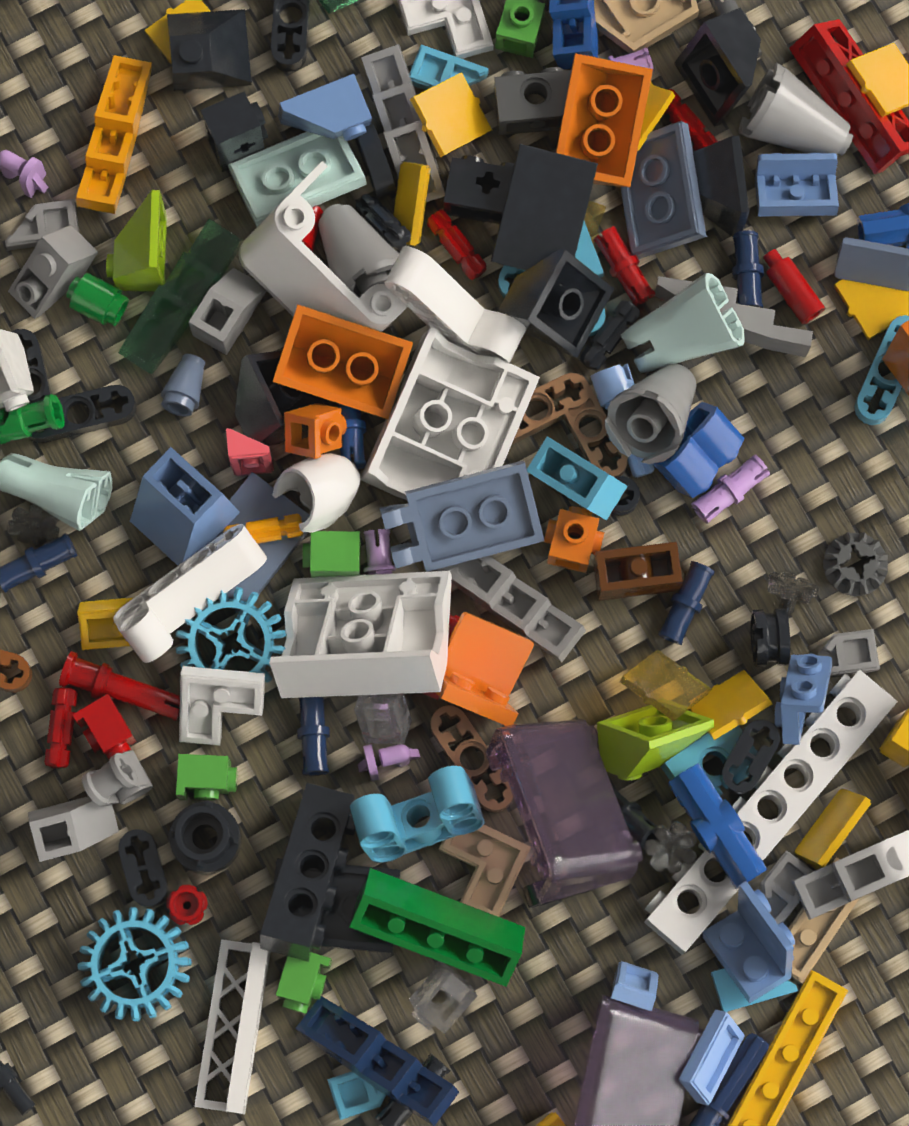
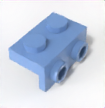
(796, 184)
(801, 692)

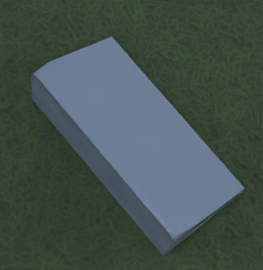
(873, 263)

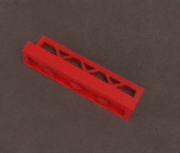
(827, 69)

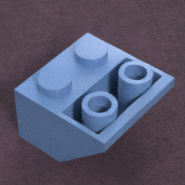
(180, 508)

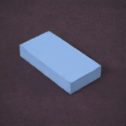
(635, 986)
(711, 1057)

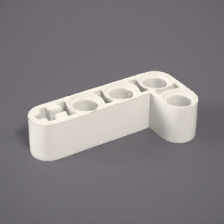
(450, 309)
(166, 603)

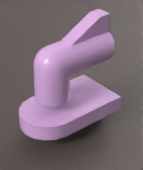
(30, 172)
(397, 754)

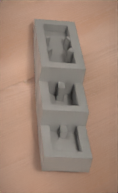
(400, 121)
(755, 320)
(517, 605)

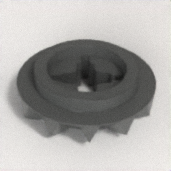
(846, 579)

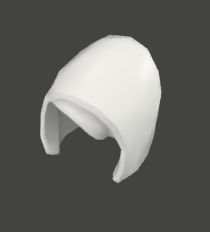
(325, 487)

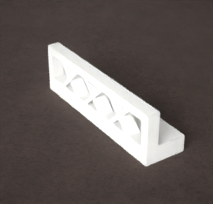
(247, 1031)

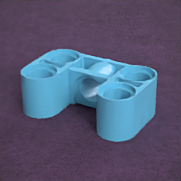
(390, 830)

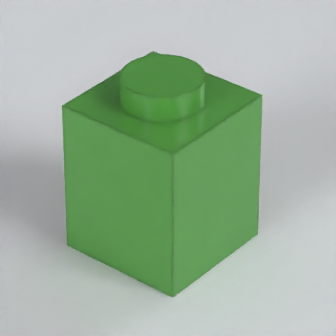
(333, 553)

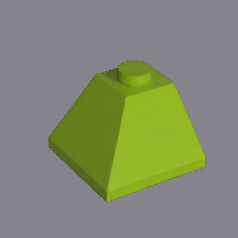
(141, 248)
(646, 739)

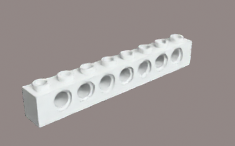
(870, 706)

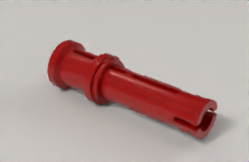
(102, 681)

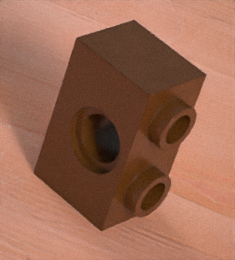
(637, 571)

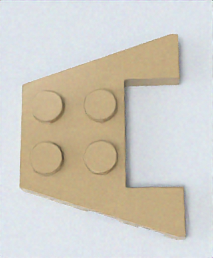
(642, 22)

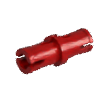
(624, 266)

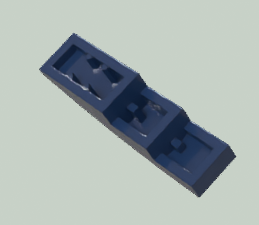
(377, 1060)

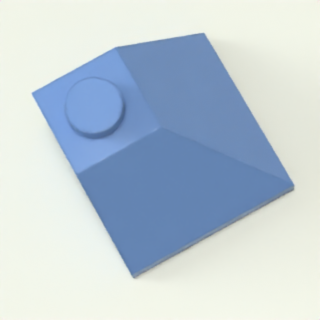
(329, 110)

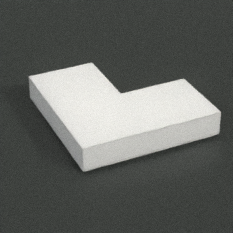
(462, 20)
(209, 693)

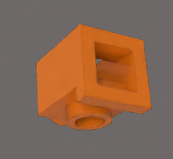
(324, 430)

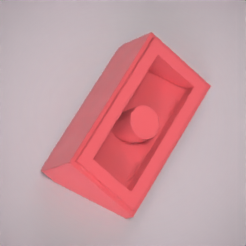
(248, 454)

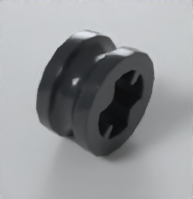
(632, 489)

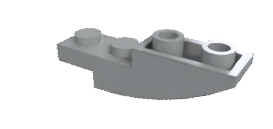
(854, 876)

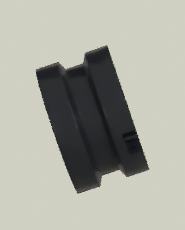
(770, 637)

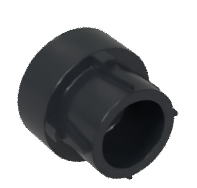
(201, 816)

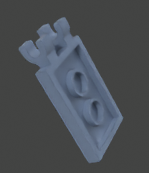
(466, 518)

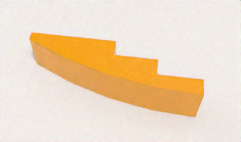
(114, 134)

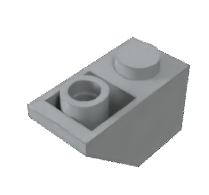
(52, 269)
(226, 310)
(70, 827)

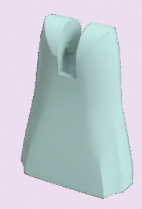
(686, 326)
(63, 492)

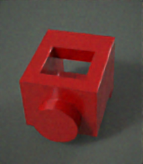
(106, 727)

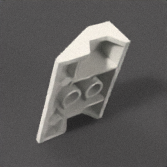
(448, 417)
(365, 635)

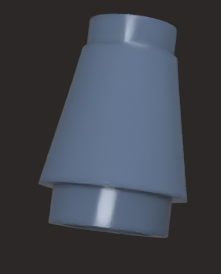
(183, 388)

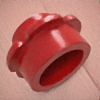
(184, 894)

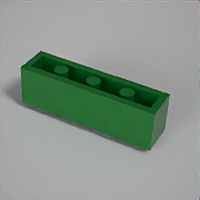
(438, 927)

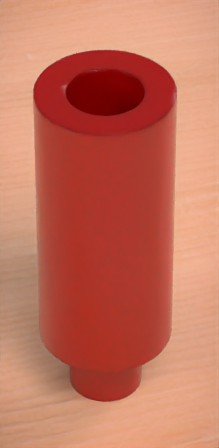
(793, 287)

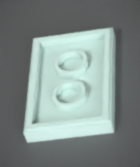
(276, 171)

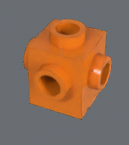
(570, 552)

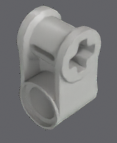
(117, 780)

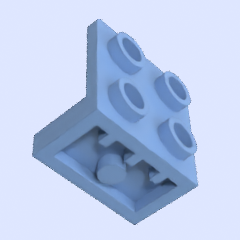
(752, 945)

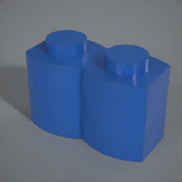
(705, 447)

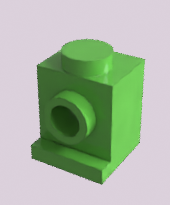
(517, 35)
(205, 776)
(302, 982)

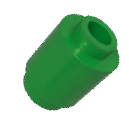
(97, 299)

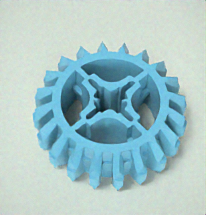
(247, 609)
(115, 970)

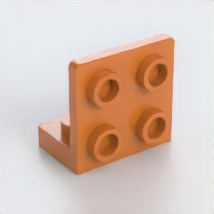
(484, 668)

